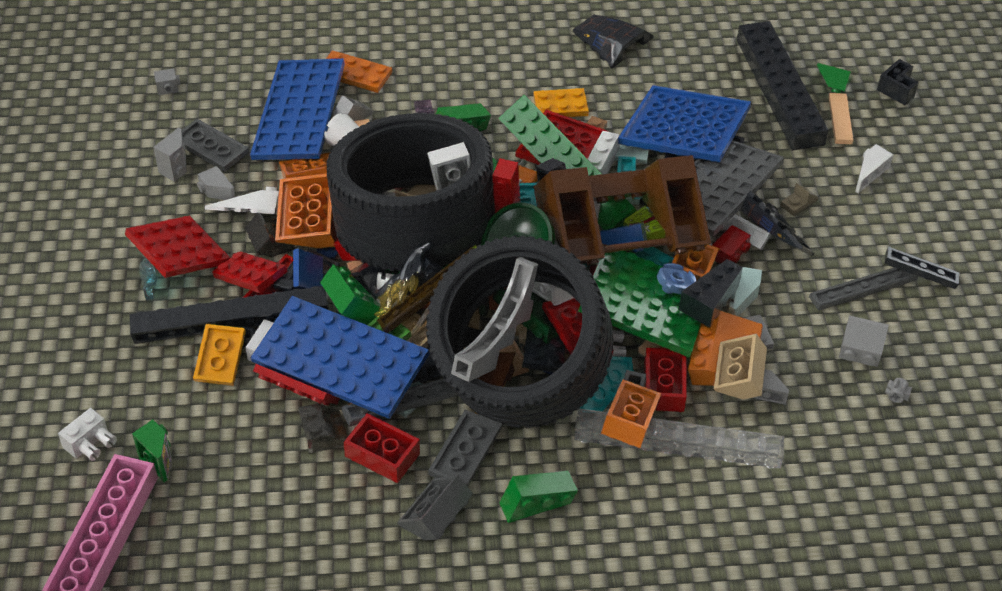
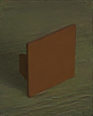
(503, 371)

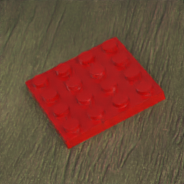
(580, 134)
(176, 246)

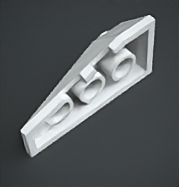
(260, 201)

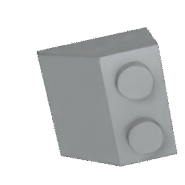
(171, 156)
(863, 341)

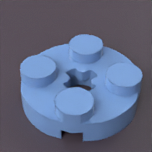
(674, 278)

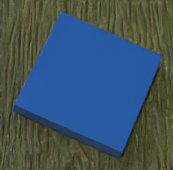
(306, 269)

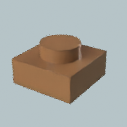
(597, 122)

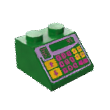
(154, 447)

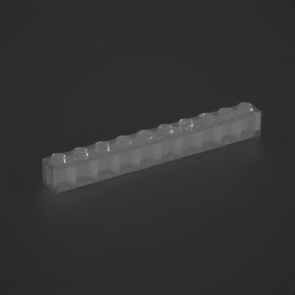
(691, 440)

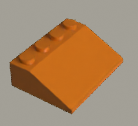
(304, 167)
(305, 212)
(706, 347)

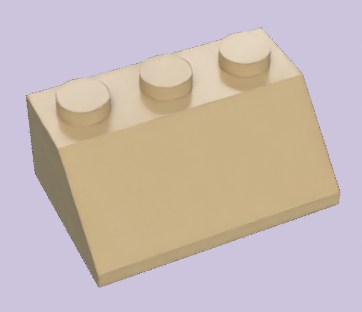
(741, 367)

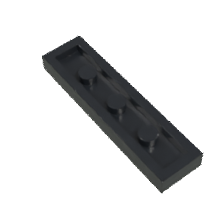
(922, 268)

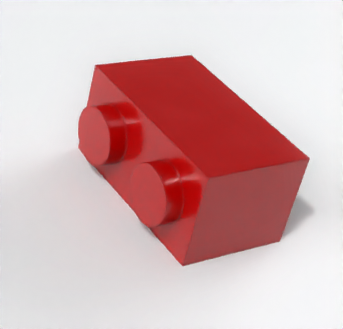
(732, 245)

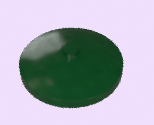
(518, 221)

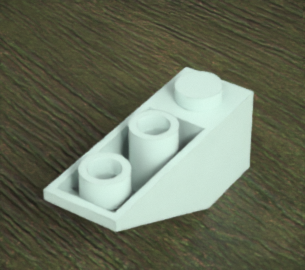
(746, 292)

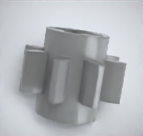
(898, 390)

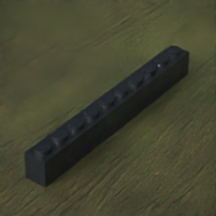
(236, 312)

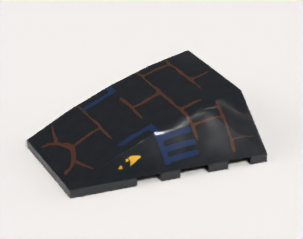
(610, 37)
(773, 222)

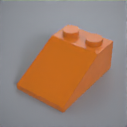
(630, 413)

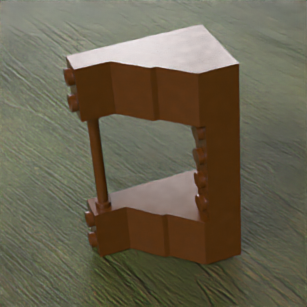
(665, 186)

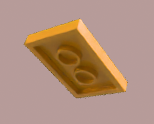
(562, 101)
(219, 354)

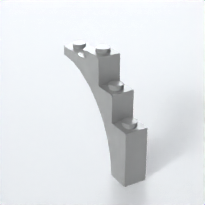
(499, 333)

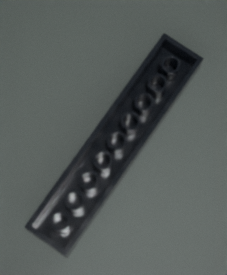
(782, 86)

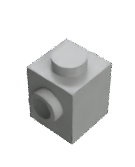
(166, 81)

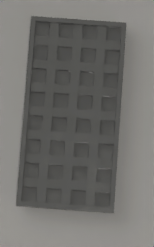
(727, 182)

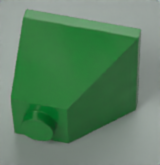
(835, 78)

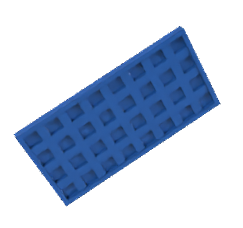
(298, 109)
(340, 356)

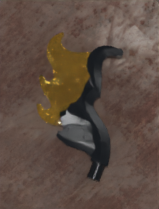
(398, 285)

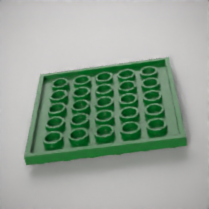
(641, 305)

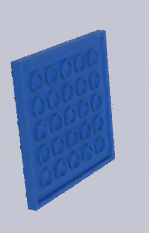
(685, 123)

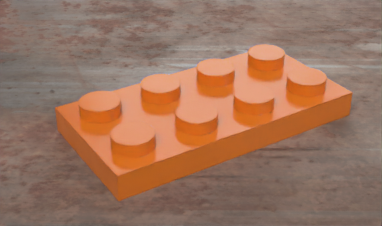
(362, 72)

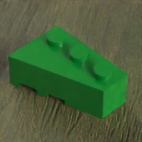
(471, 113)
(349, 295)
(537, 494)

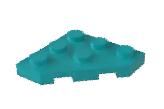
(610, 385)

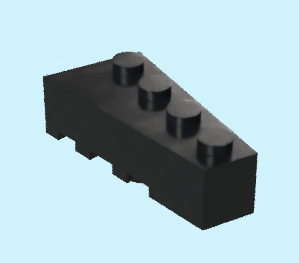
(710, 293)

